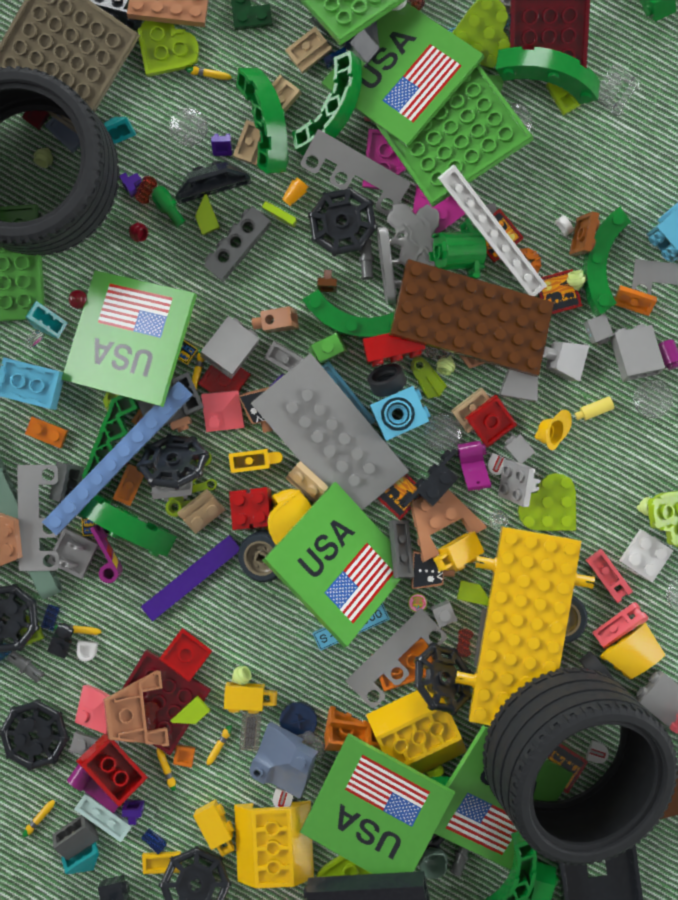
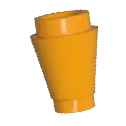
(295, 191)

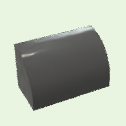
(194, 403)
(68, 478)
(74, 837)

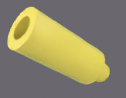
(595, 409)

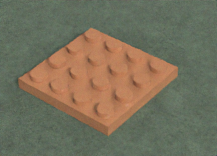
(170, 11)

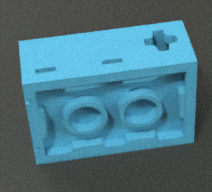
(30, 383)

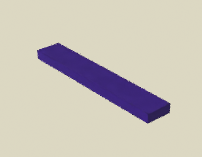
(191, 578)

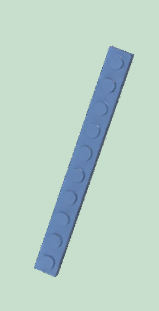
(116, 459)

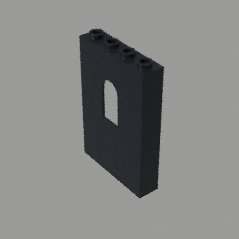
(619, 884)
(369, 887)

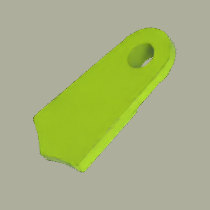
(428, 379)

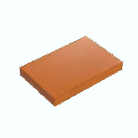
(407, 661)

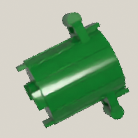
(460, 250)

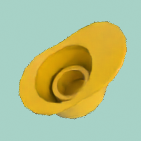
(554, 430)

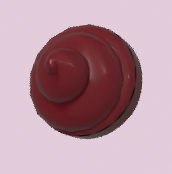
(138, 232)
(77, 299)

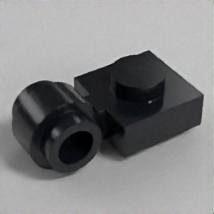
(61, 640)

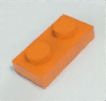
(635, 300)
(46, 432)
(128, 485)

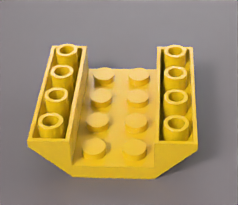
(415, 733)
(271, 846)

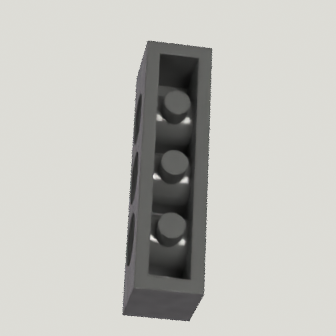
(248, 240)

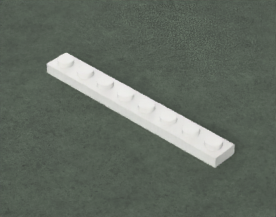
(492, 230)

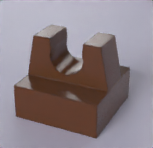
(326, 283)

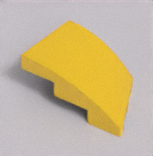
(634, 652)

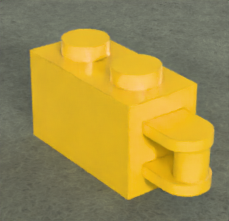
(253, 460)
(459, 552)
(248, 697)
(215, 827)

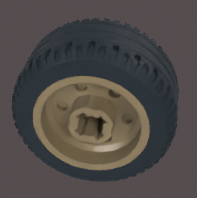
(251, 554)
(577, 620)

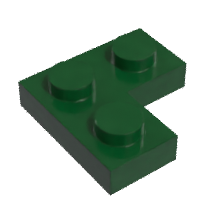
(250, 16)

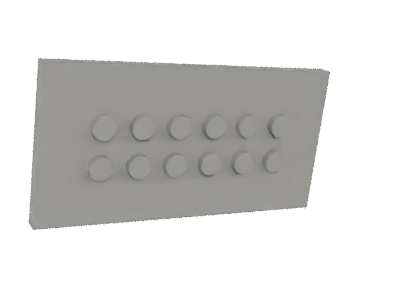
(329, 432)

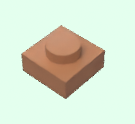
(181, 424)

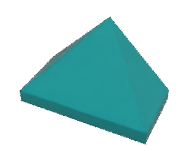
(119, 129)
(45, 320)
(83, 861)

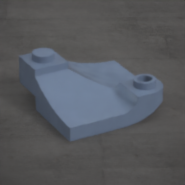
(283, 761)

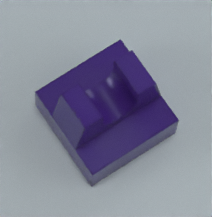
(221, 145)
(130, 183)
(133, 810)

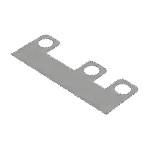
(355, 163)
(652, 271)
(30, 524)
(388, 654)

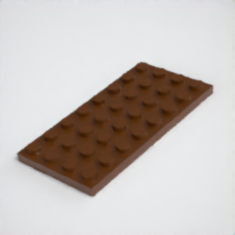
(471, 318)

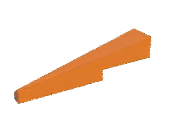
(341, 724)

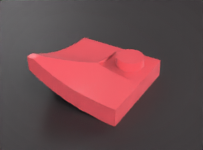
(222, 411)
(91, 709)

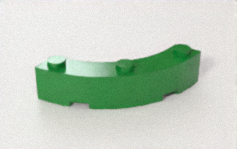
(549, 67)
(338, 105)
(267, 117)
(595, 262)
(345, 323)
(127, 526)
(522, 874)

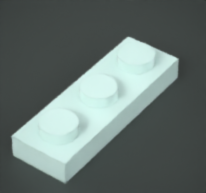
(102, 817)

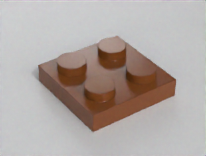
(584, 234)

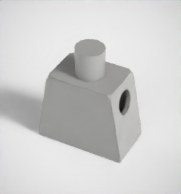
(566, 359)
(519, 386)

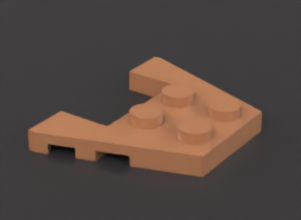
(434, 518)
(9, 539)
(127, 713)

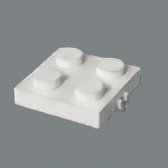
(646, 555)

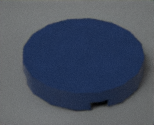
(298, 718)

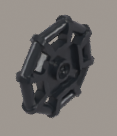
(342, 232)
(177, 448)
(17, 618)
(434, 679)
(24, 740)
(194, 872)

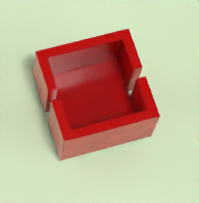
(250, 508)

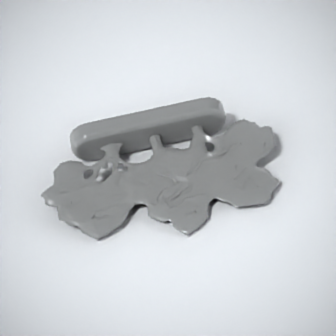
(414, 245)

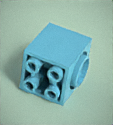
(666, 234)
(411, 408)

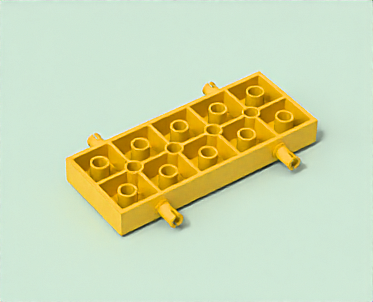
(523, 616)

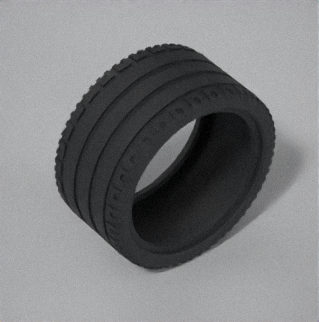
(98, 174)
(613, 810)

